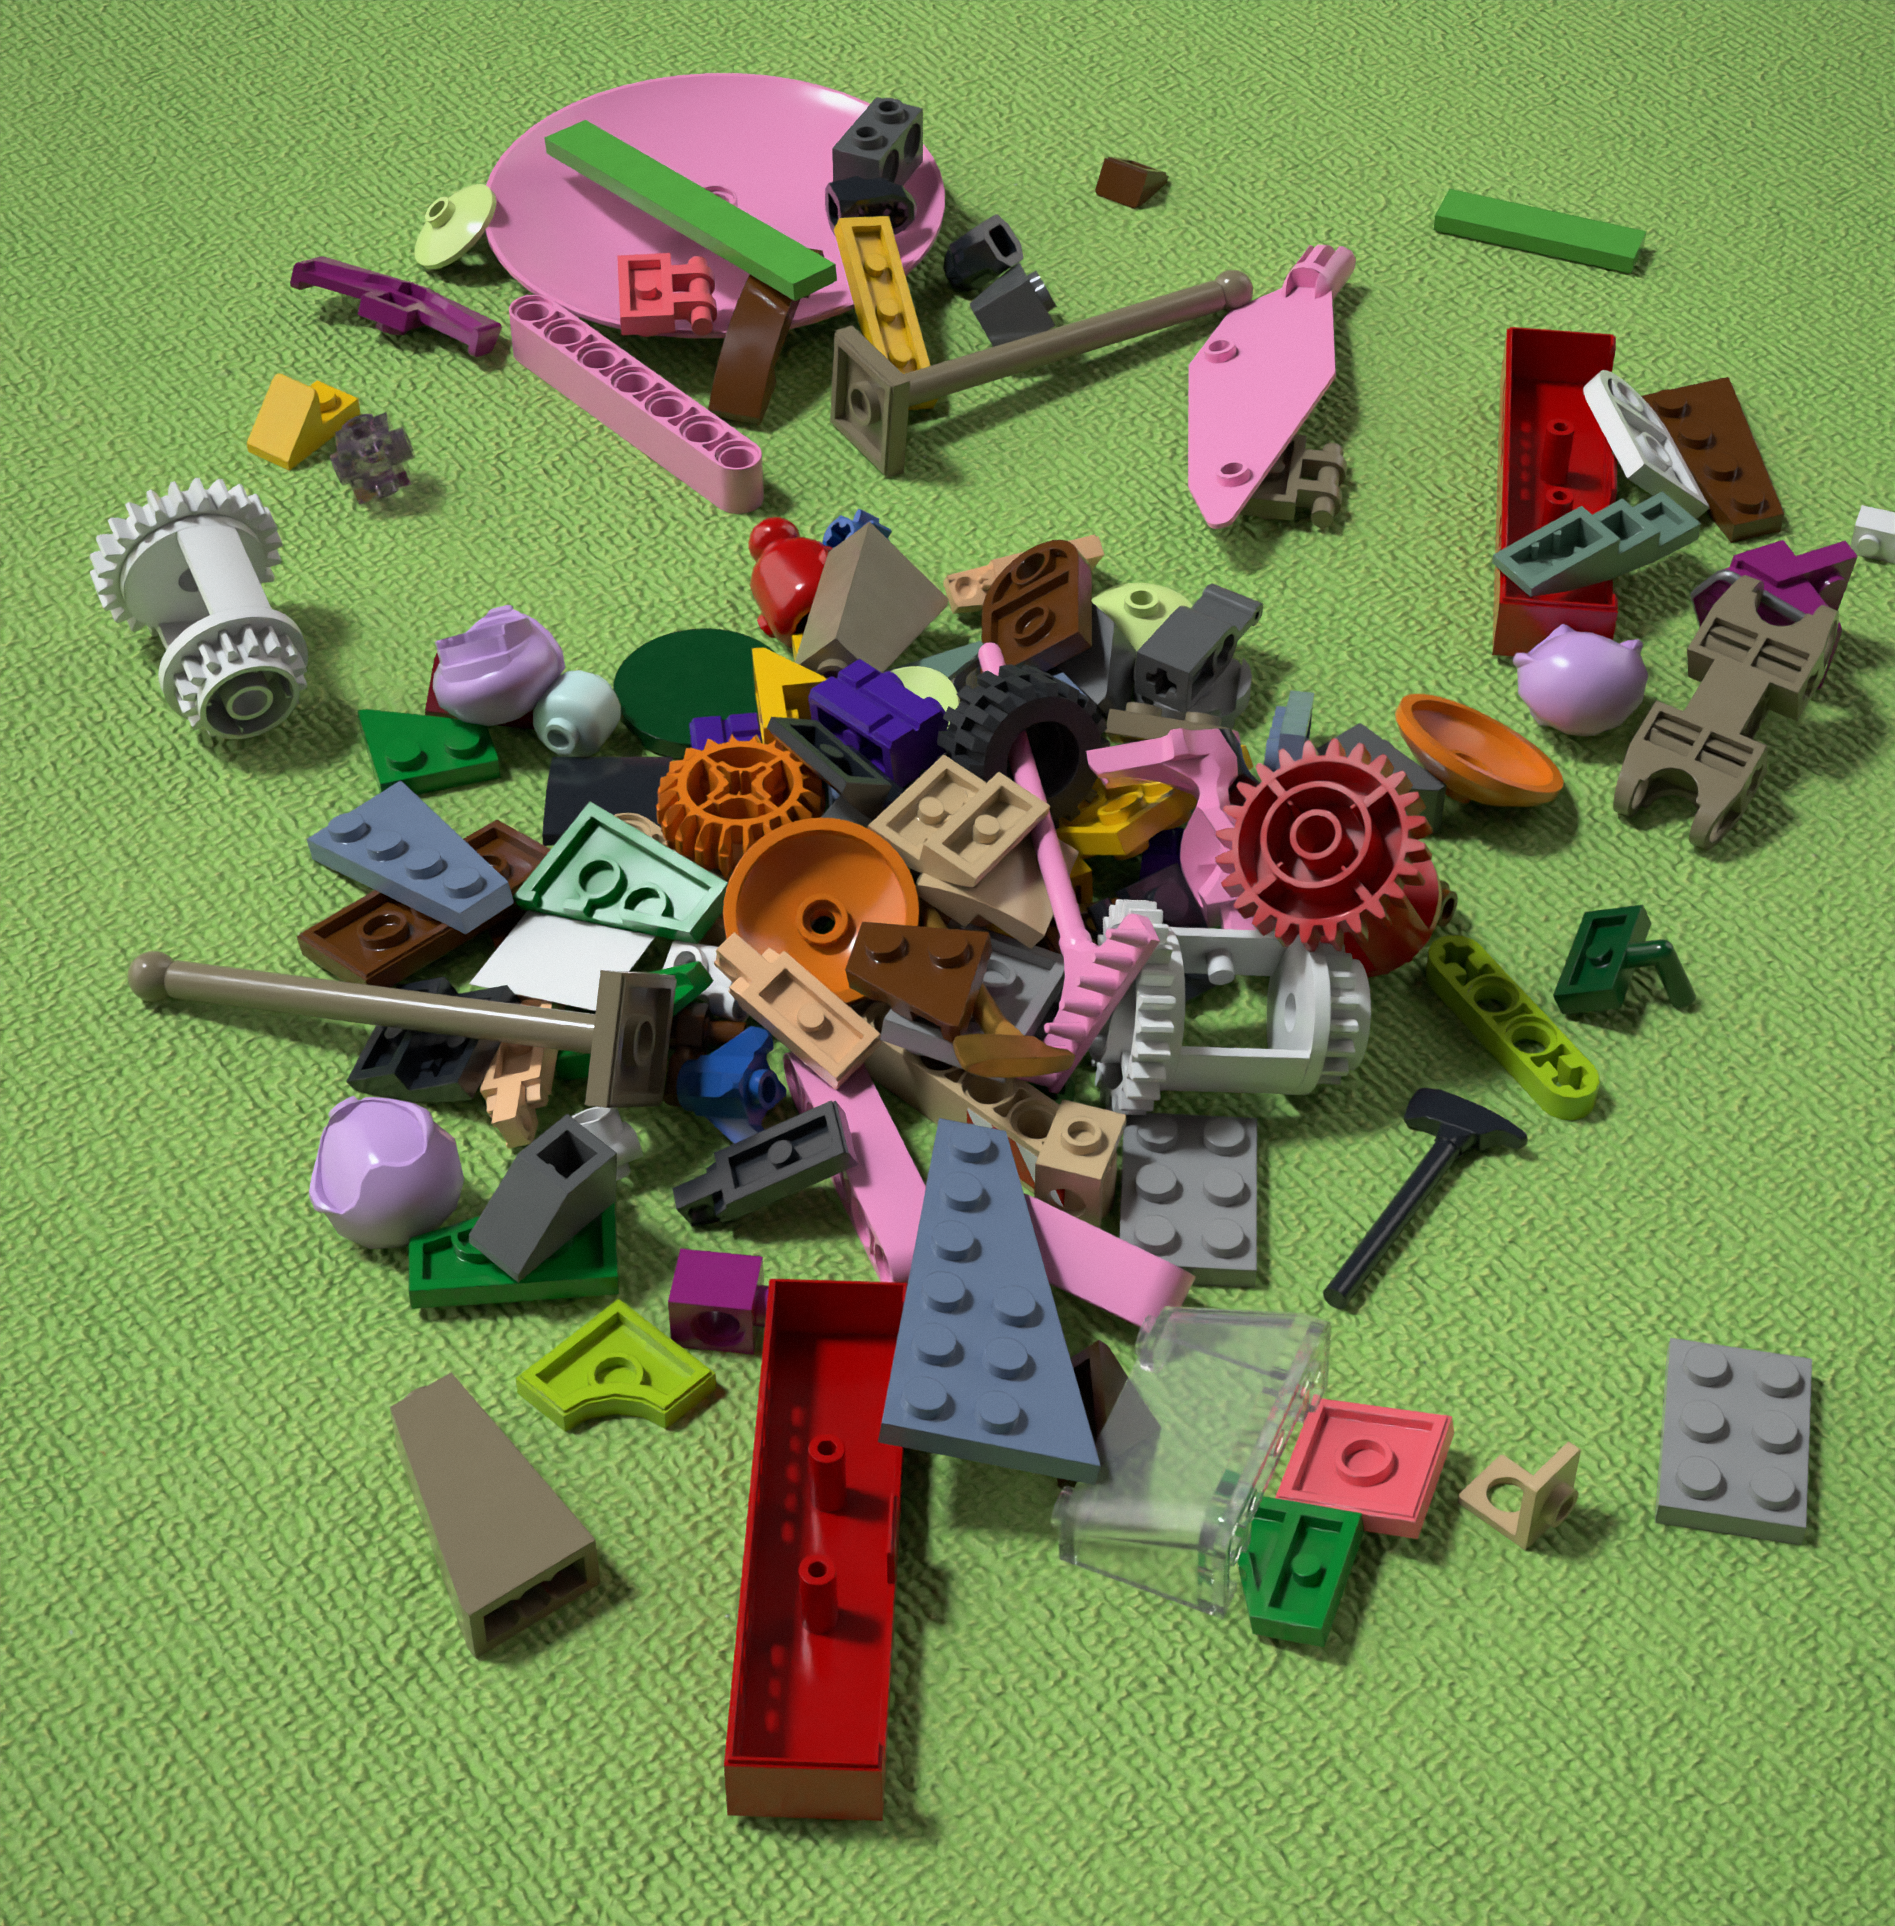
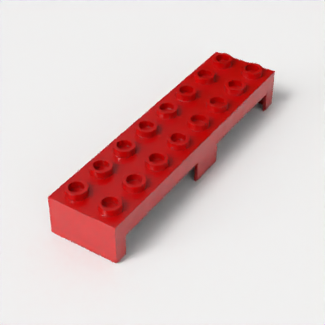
(1548, 466)
(818, 1560)

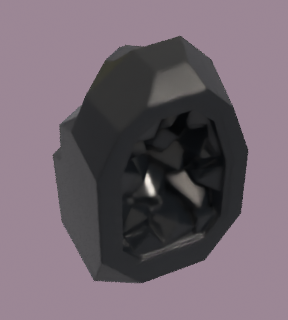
(869, 198)
(982, 254)

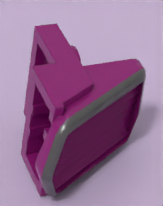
(1791, 583)

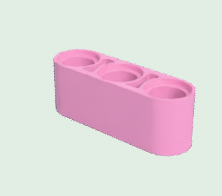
(1104, 1267)

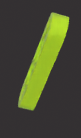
(1520, 1021)

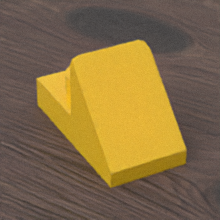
(298, 420)
(781, 689)

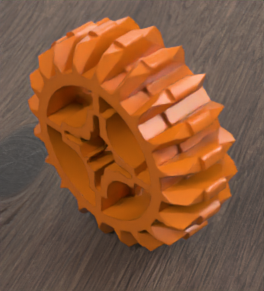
(731, 797)

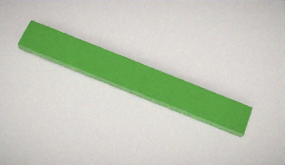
(692, 210)

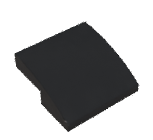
(837, 764)
(608, 782)
(427, 1064)

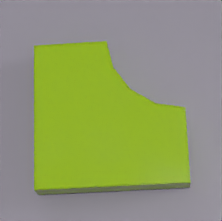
(614, 1368)

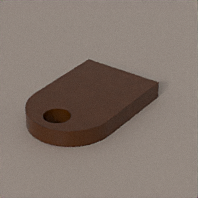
(1041, 607)

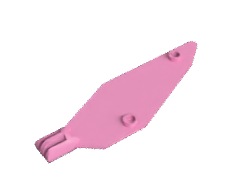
(1261, 382)

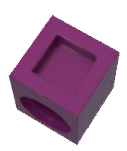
(717, 1301)

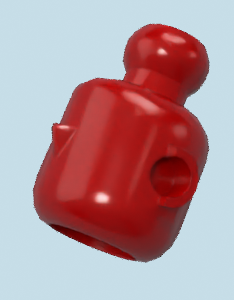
(784, 576)

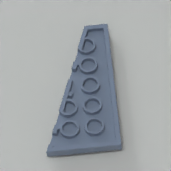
(979, 1333)

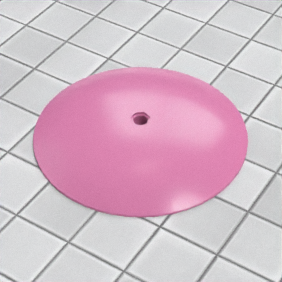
(736, 135)

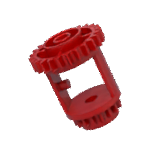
(1334, 857)

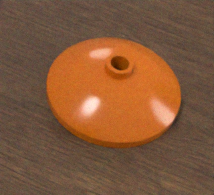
(1476, 754)
(815, 872)

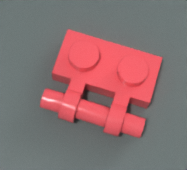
(648, 296)

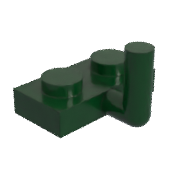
(1605, 958)

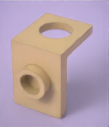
(1078, 1156)
(1545, 1500)

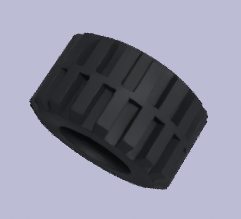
(1006, 705)

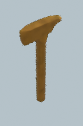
(1002, 1047)

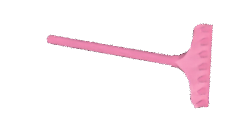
(1093, 973)

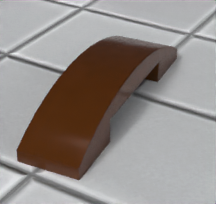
(750, 352)

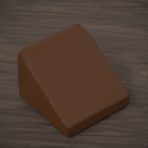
(1129, 181)

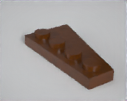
(1721, 456)

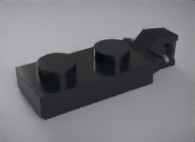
(769, 1166)

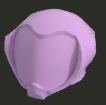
(496, 668)
(1581, 681)
(385, 1172)

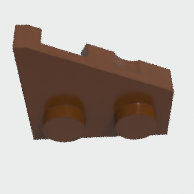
(921, 971)

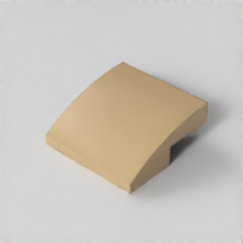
(958, 823)
(1008, 896)

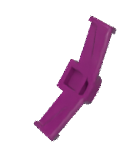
(398, 303)

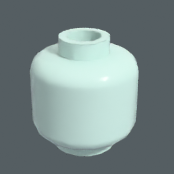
(576, 714)

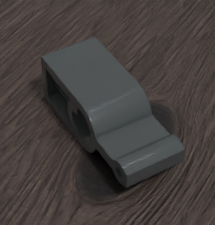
(1194, 647)

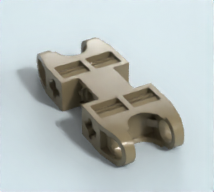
(1710, 745)

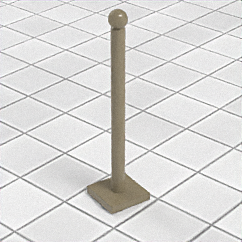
(874, 397)
(624, 1037)

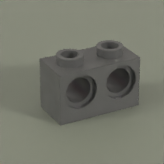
(881, 143)

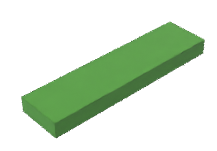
(1540, 231)

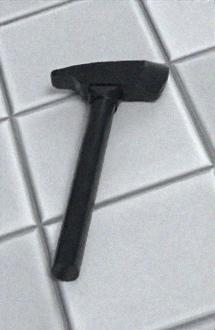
(1457, 1129)

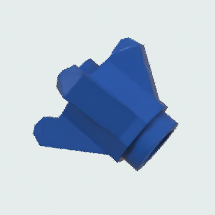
(732, 1084)

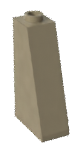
(866, 606)
(491, 1519)

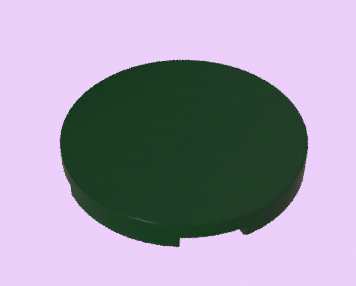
(684, 679)

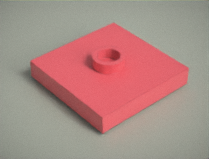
(1369, 1463)

